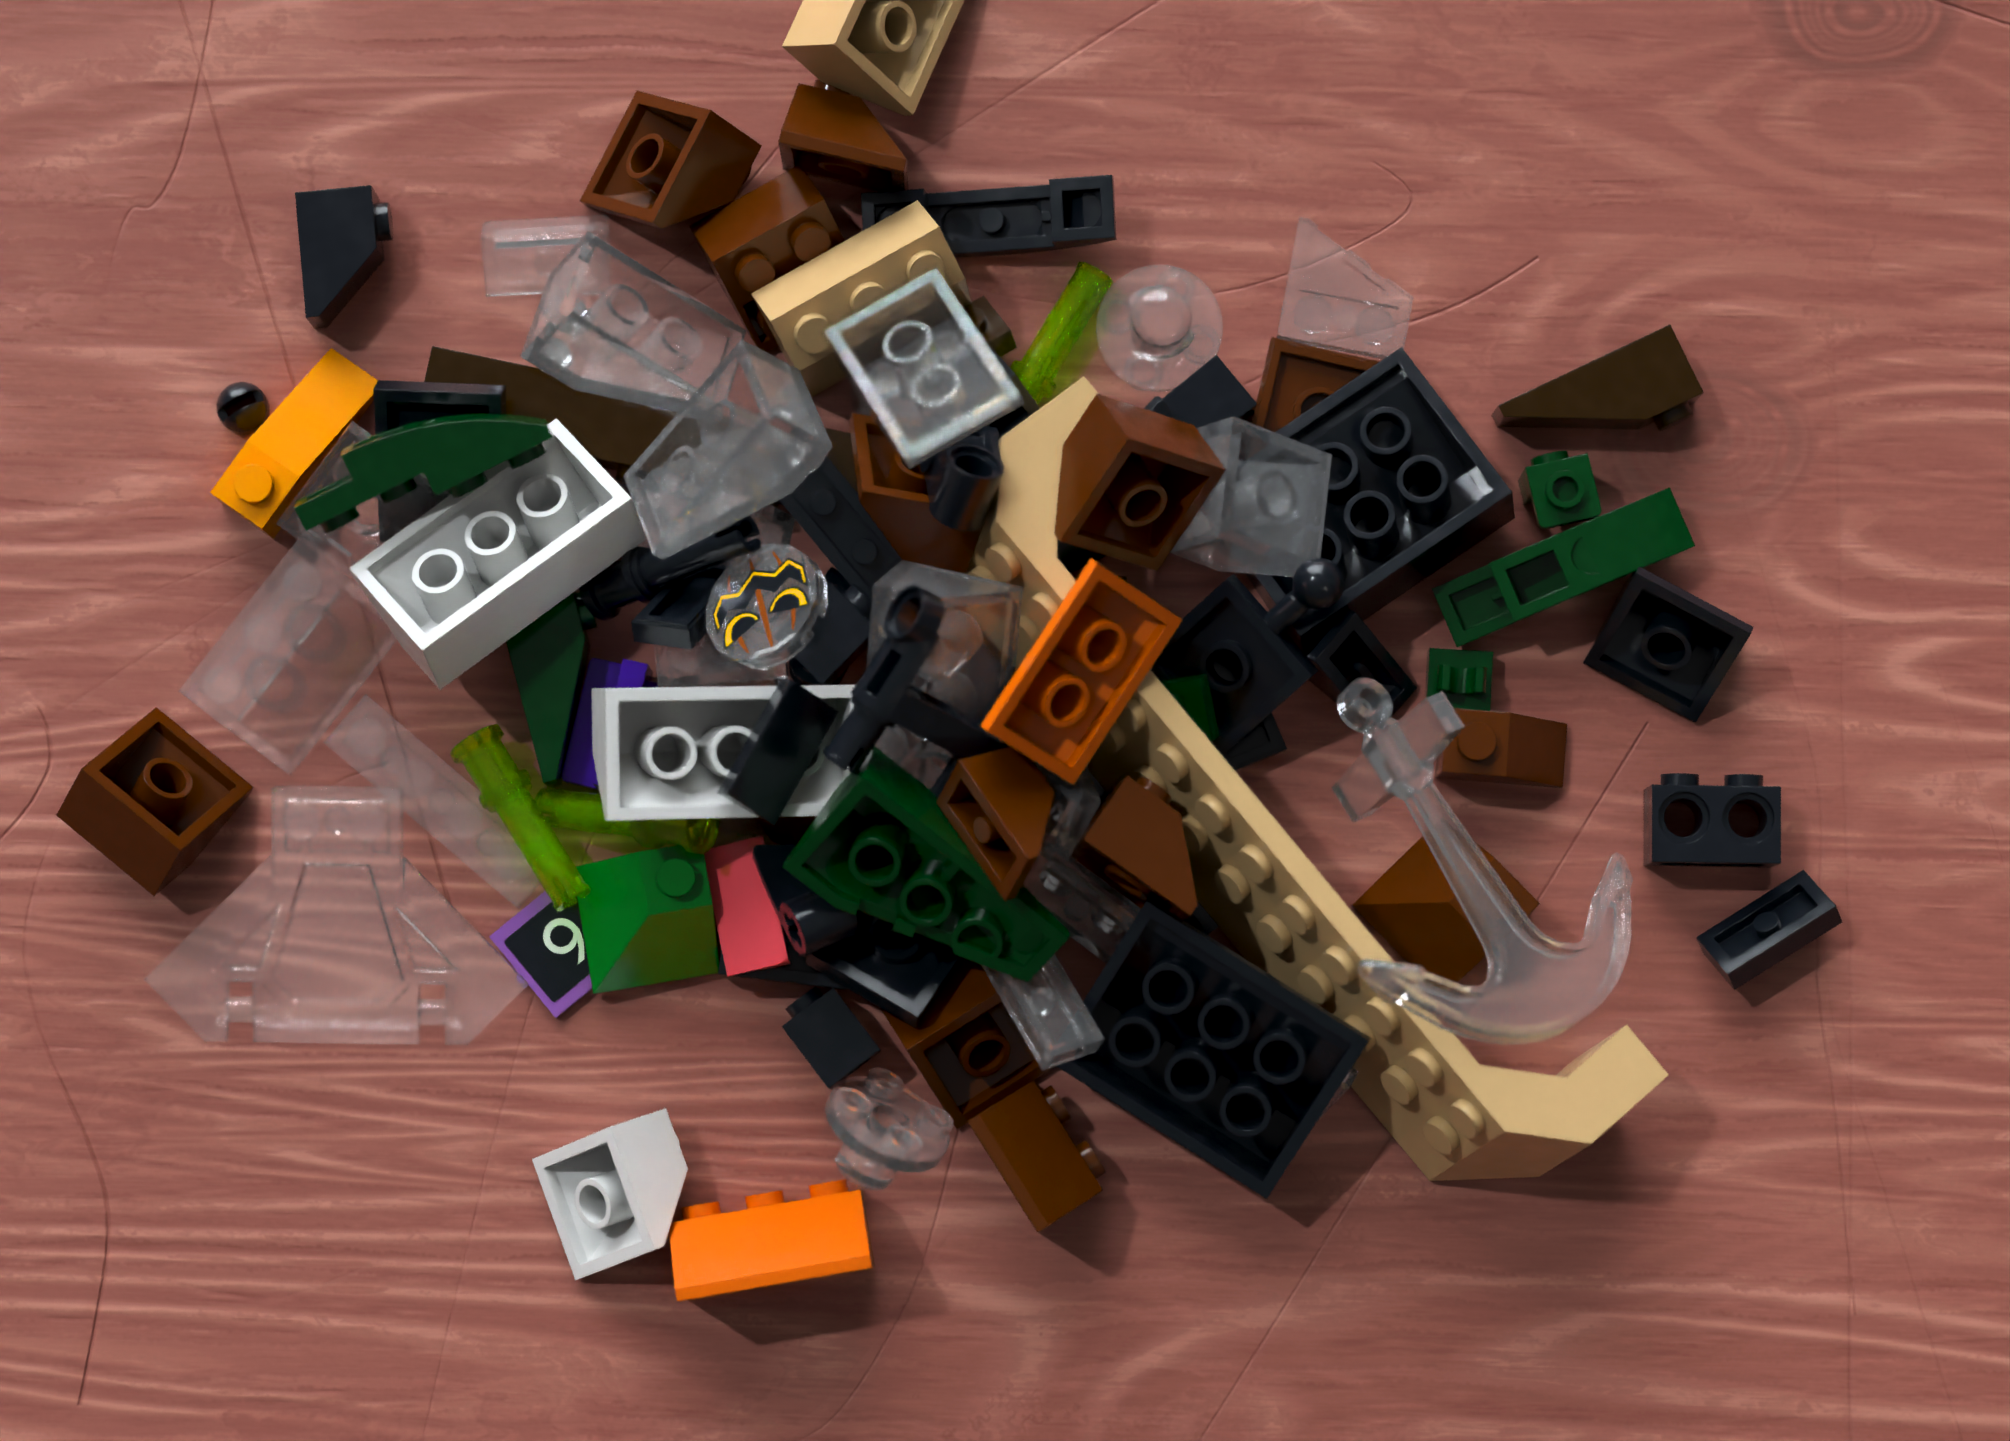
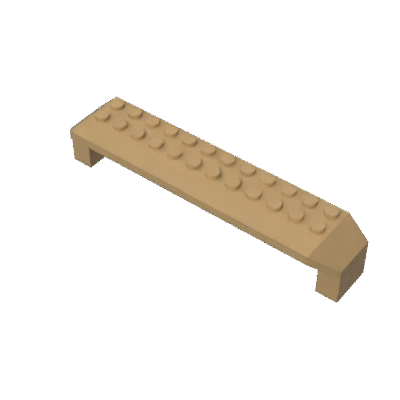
(1280, 910)

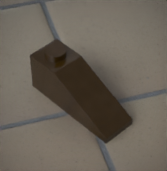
(1620, 390)

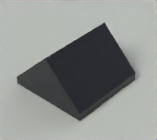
(1667, 644)

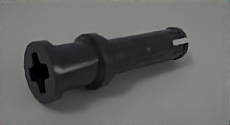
(643, 575)

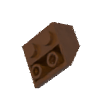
(765, 239)

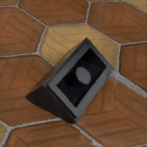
(778, 751)

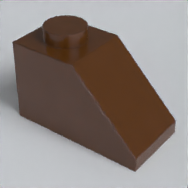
(1505, 750)
(1000, 813)

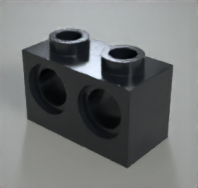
(1712, 839)

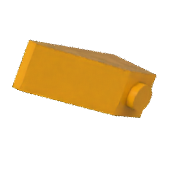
(294, 441)

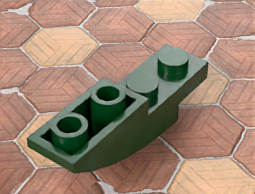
(446, 449)
(1563, 567)

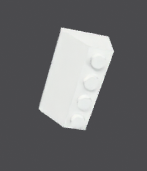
(498, 556)
(673, 747)

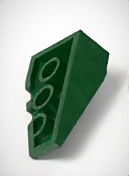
(898, 858)

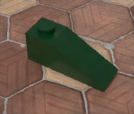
(550, 672)

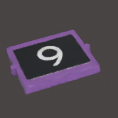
(547, 952)

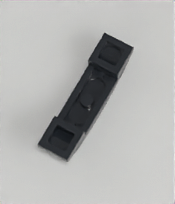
(1011, 218)

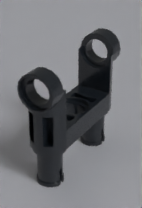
(888, 699)

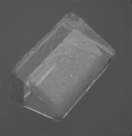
(526, 251)

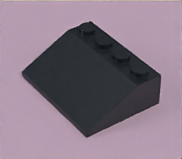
(1400, 492)
(1212, 1049)

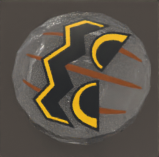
(766, 606)

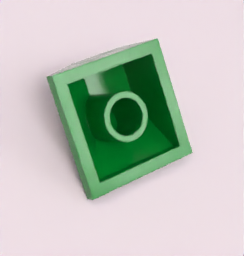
(648, 919)

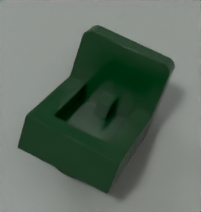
(1560, 489)

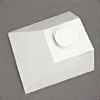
(614, 1191)

